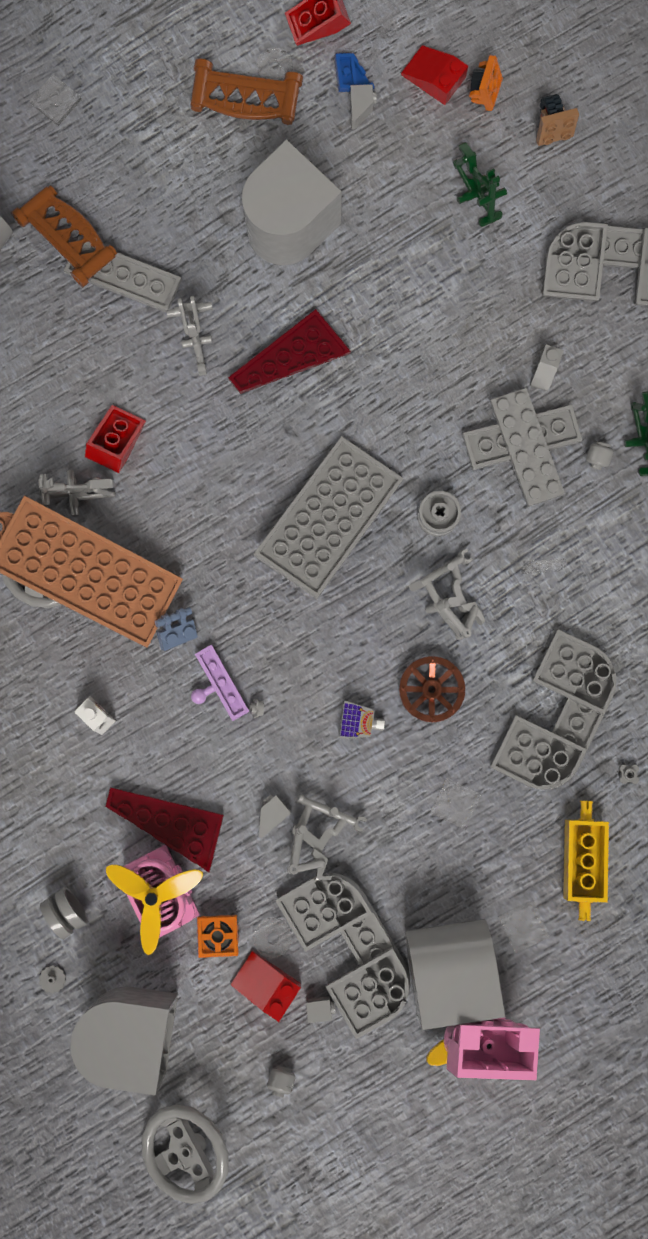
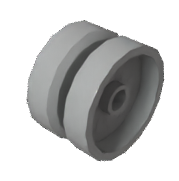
(445, 504)
(63, 913)

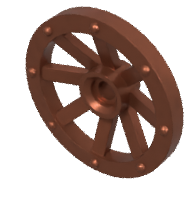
(432, 661)

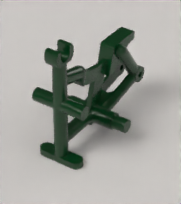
(479, 185)
(642, 439)

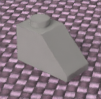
(361, 103)
(546, 367)
(272, 814)

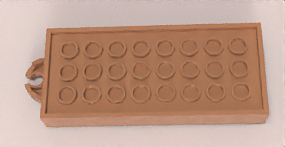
(84, 571)

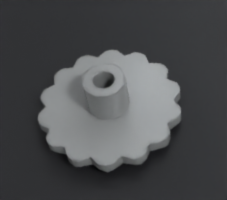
(52, 979)

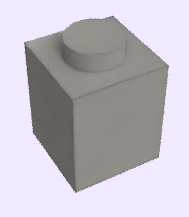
(319, 1009)

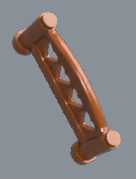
(207, 81)
(85, 264)

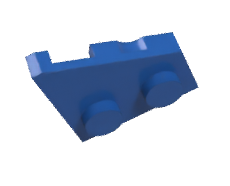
(349, 72)

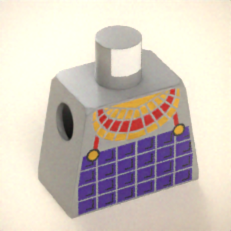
(359, 721)

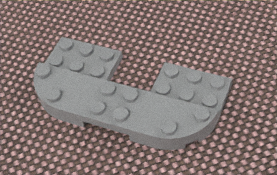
(582, 250)
(552, 758)
(382, 981)

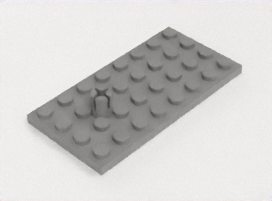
(328, 517)

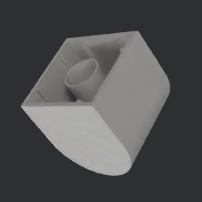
(289, 207)
(454, 974)
(126, 1039)

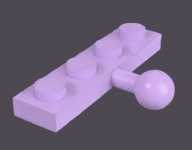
(220, 683)

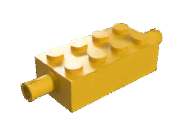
(586, 860)

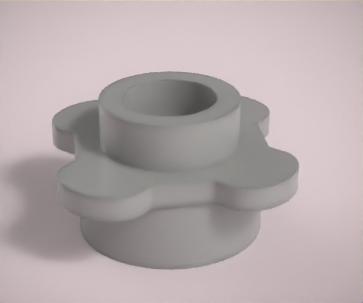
(257, 708)
(624, 770)

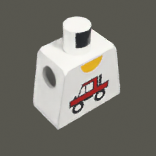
(94, 716)

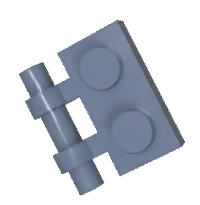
(176, 634)

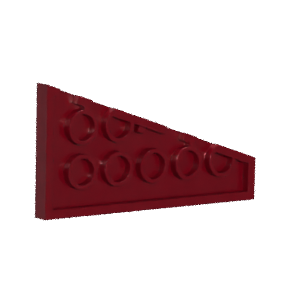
(297, 350)
(178, 826)

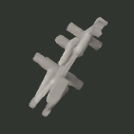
(191, 310)
(72, 490)
(443, 606)
(300, 833)

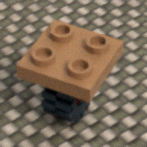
(555, 121)

